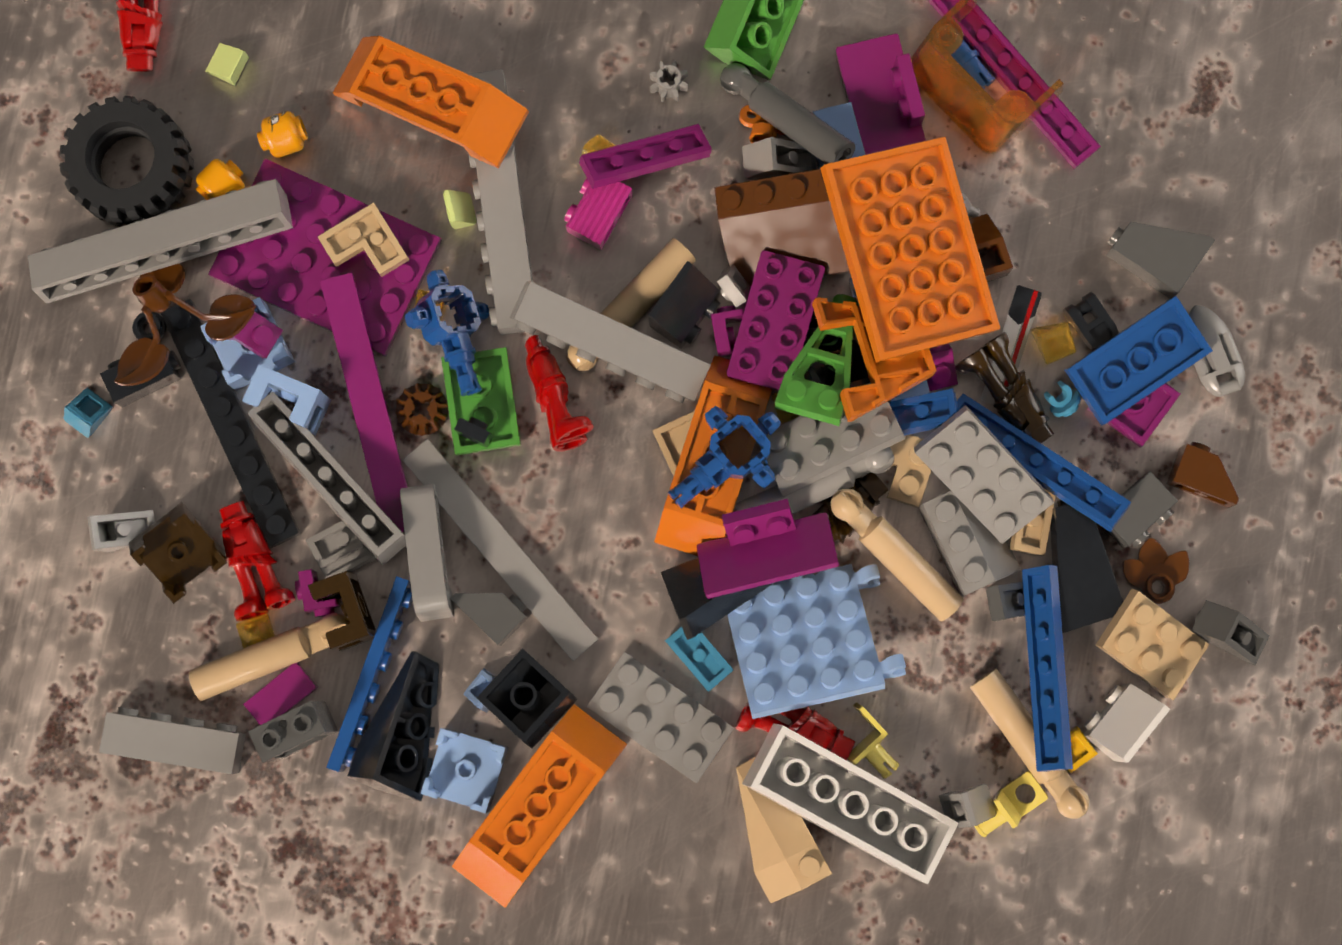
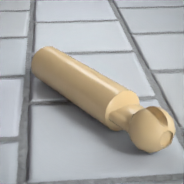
(641, 293)
(897, 555)
(263, 657)
(1018, 729)

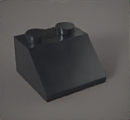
(684, 306)
(527, 698)

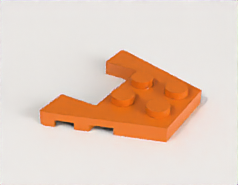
(887, 377)

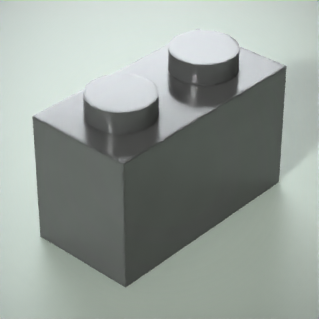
(1149, 504)

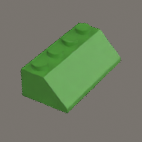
(753, 33)

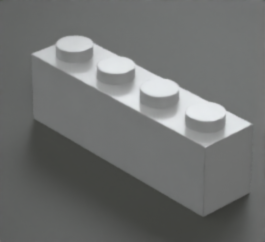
(172, 742)

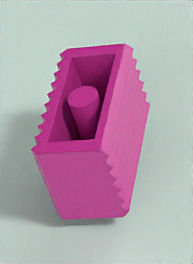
(597, 212)

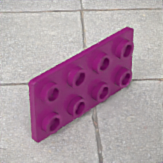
(882, 93)
(775, 319)
(765, 548)

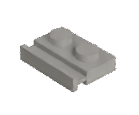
(338, 550)

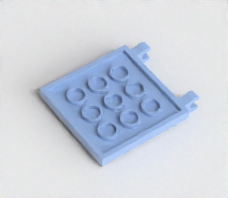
(809, 642)

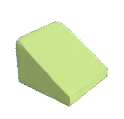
(227, 63)
(459, 209)

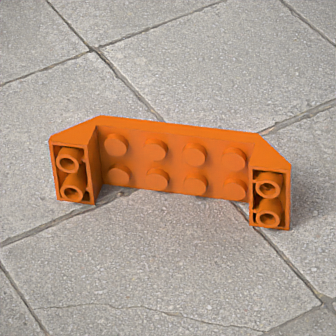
(432, 97)
(702, 516)
(538, 805)

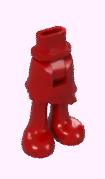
(139, 33)
(552, 394)
(247, 548)
(805, 723)

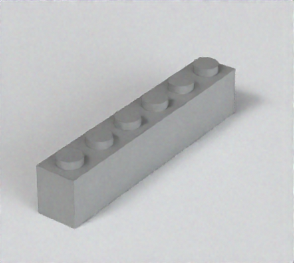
(610, 341)
(328, 479)

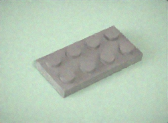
(812, 449)
(983, 474)
(660, 717)

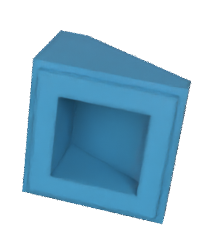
(86, 412)

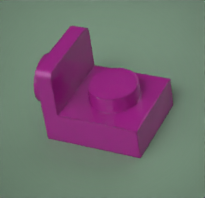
(725, 336)

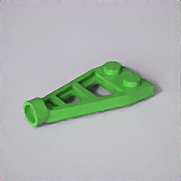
(812, 398)

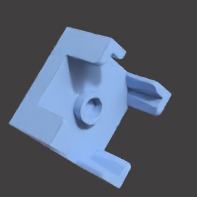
(240, 362)
(309, 401)
(465, 770)

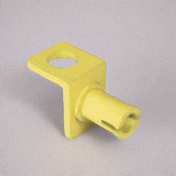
(871, 748)
(1009, 807)

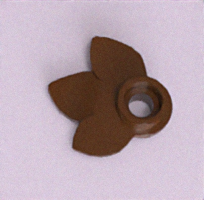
(1156, 565)

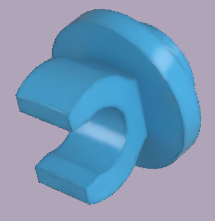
(1065, 403)

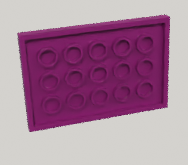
(290, 264)

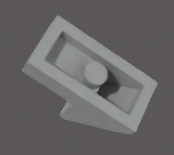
(115, 531)
(968, 806)

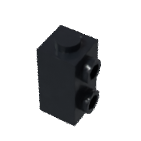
(128, 394)

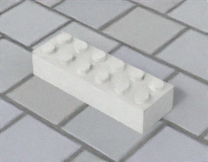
(850, 803)

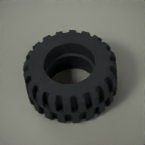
(102, 129)

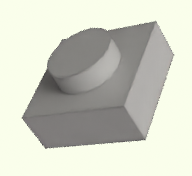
(733, 286)

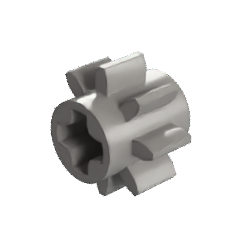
(673, 74)

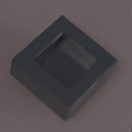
(474, 430)

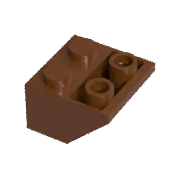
(991, 248)

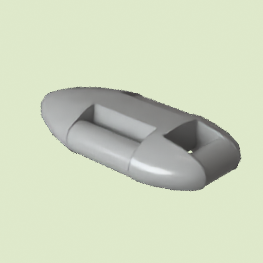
(1224, 356)

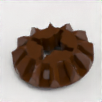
(419, 424)

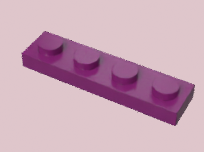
(645, 156)

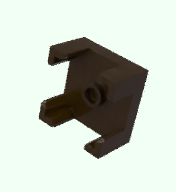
(177, 551)
(354, 608)

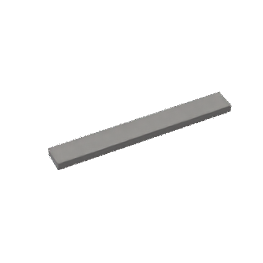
(501, 550)

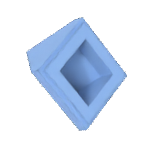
(482, 680)

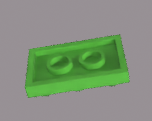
(491, 405)

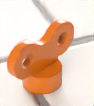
(760, 128)

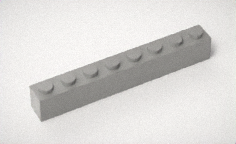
(503, 226)
(160, 241)

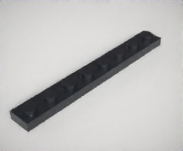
(231, 426)

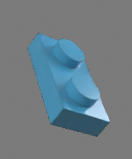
(700, 658)

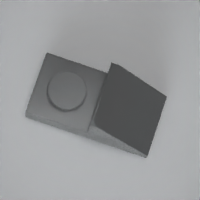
(1006, 601)

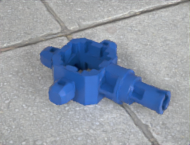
(455, 341)
(716, 468)

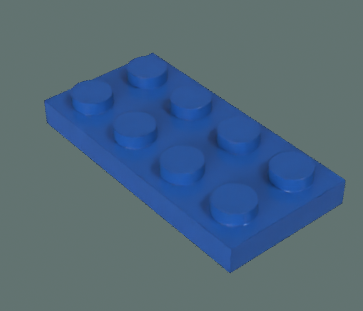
(1138, 360)

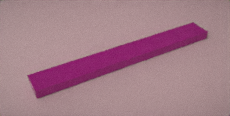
(1017, 74)
(366, 394)

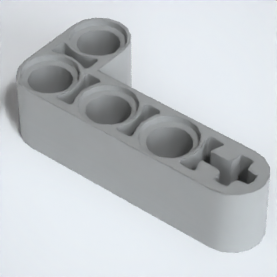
(426, 553)

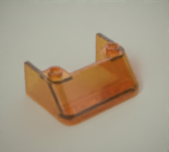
(981, 118)

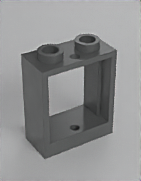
(297, 731)

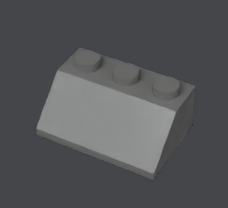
(966, 545)

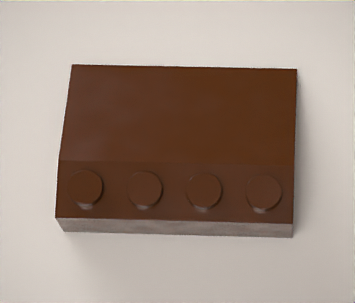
(779, 216)

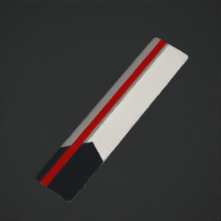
(1017, 328)

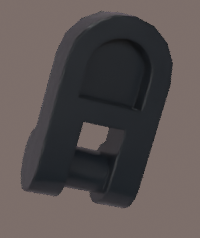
(1098, 330)

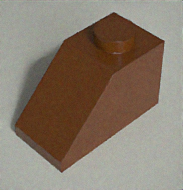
(1202, 475)

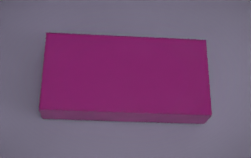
(281, 694)

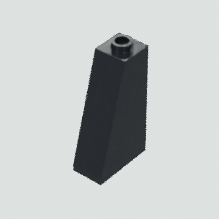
(1084, 571)
(690, 602)

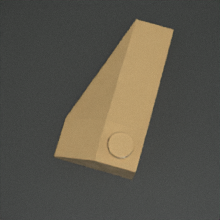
(780, 844)

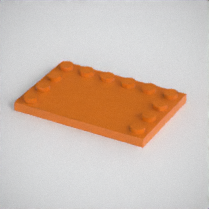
(910, 248)

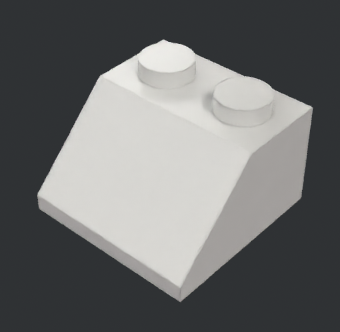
(1124, 722)

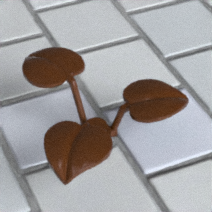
(155, 291)

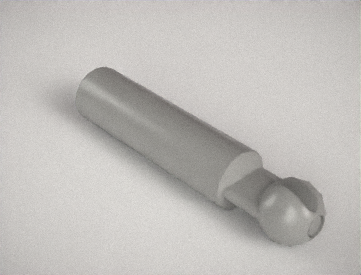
(825, 487)

